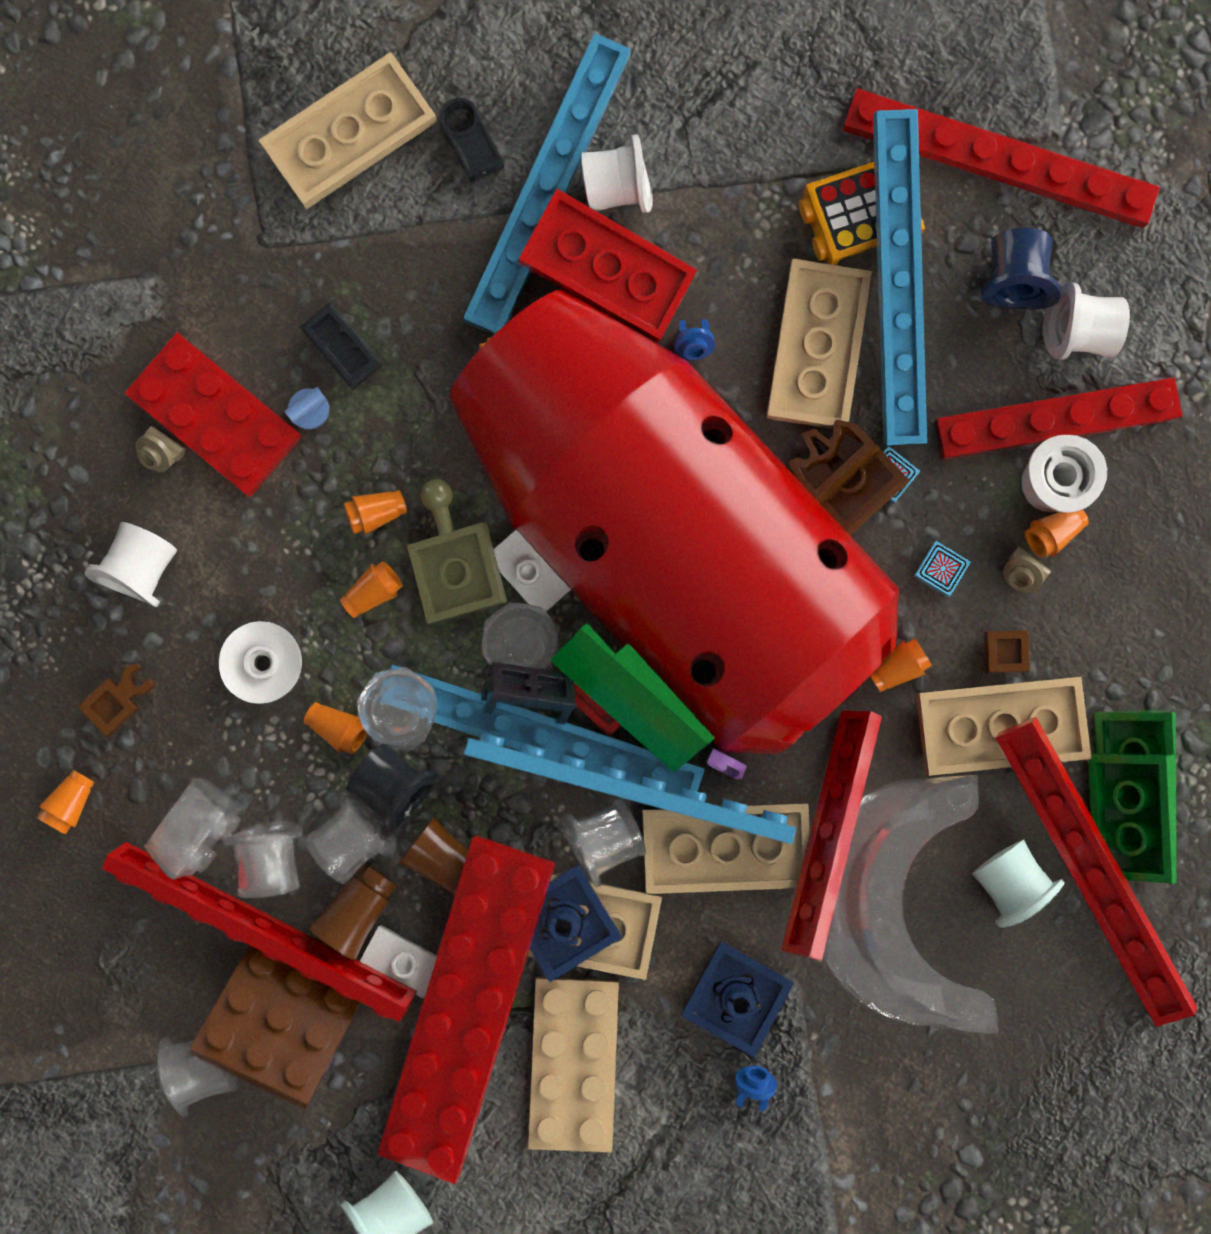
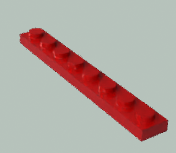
(1015, 162)
(1096, 872)
(269, 935)

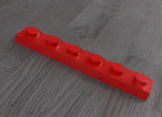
(1066, 415)
(831, 834)

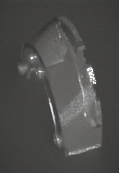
(868, 933)

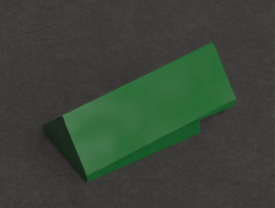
(633, 697)
(1136, 791)

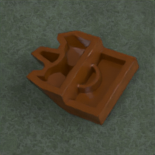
(848, 474)

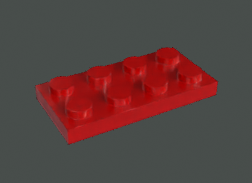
(607, 265)
(213, 414)

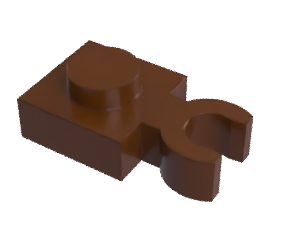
(113, 702)

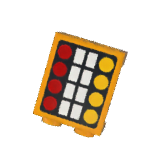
(842, 213)

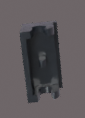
(529, 689)

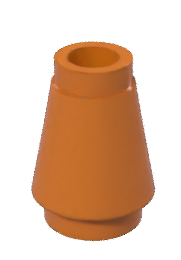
(373, 510)
(1054, 532)
(372, 589)
(901, 666)
(336, 727)
(66, 802)

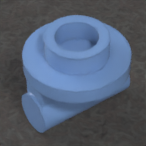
(308, 409)

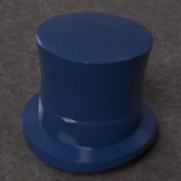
(1021, 271)

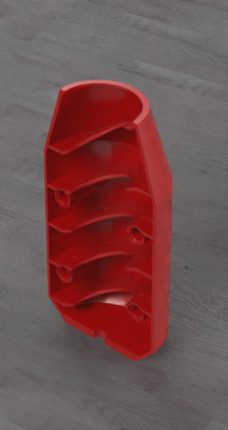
(700, 540)

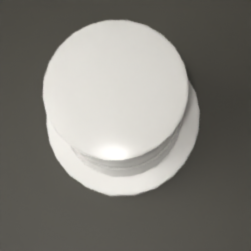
(617, 177)
(1085, 324)
(1064, 474)
(133, 563)

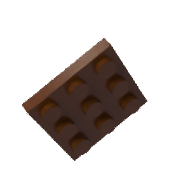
(275, 1028)

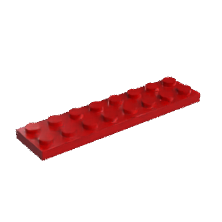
(466, 1008)

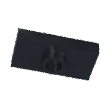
(341, 346)

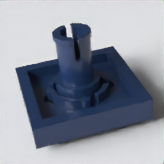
(596, 929)
(747, 1024)

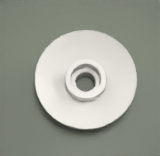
(240, 658)

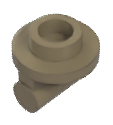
(158, 450)
(1024, 571)

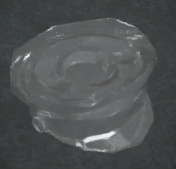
(520, 637)
(397, 708)

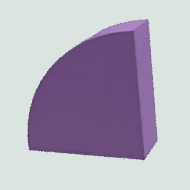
(725, 764)

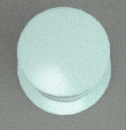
(1016, 884)
(389, 1210)

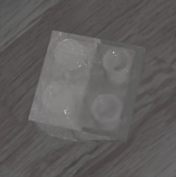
(193, 828)

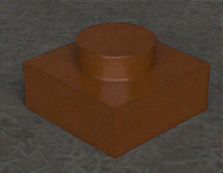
(1007, 651)

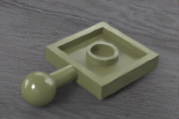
(458, 567)

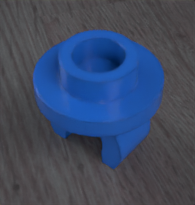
(694, 342)
(756, 1084)

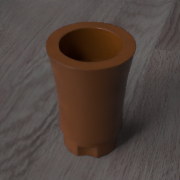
(436, 856)
(354, 911)

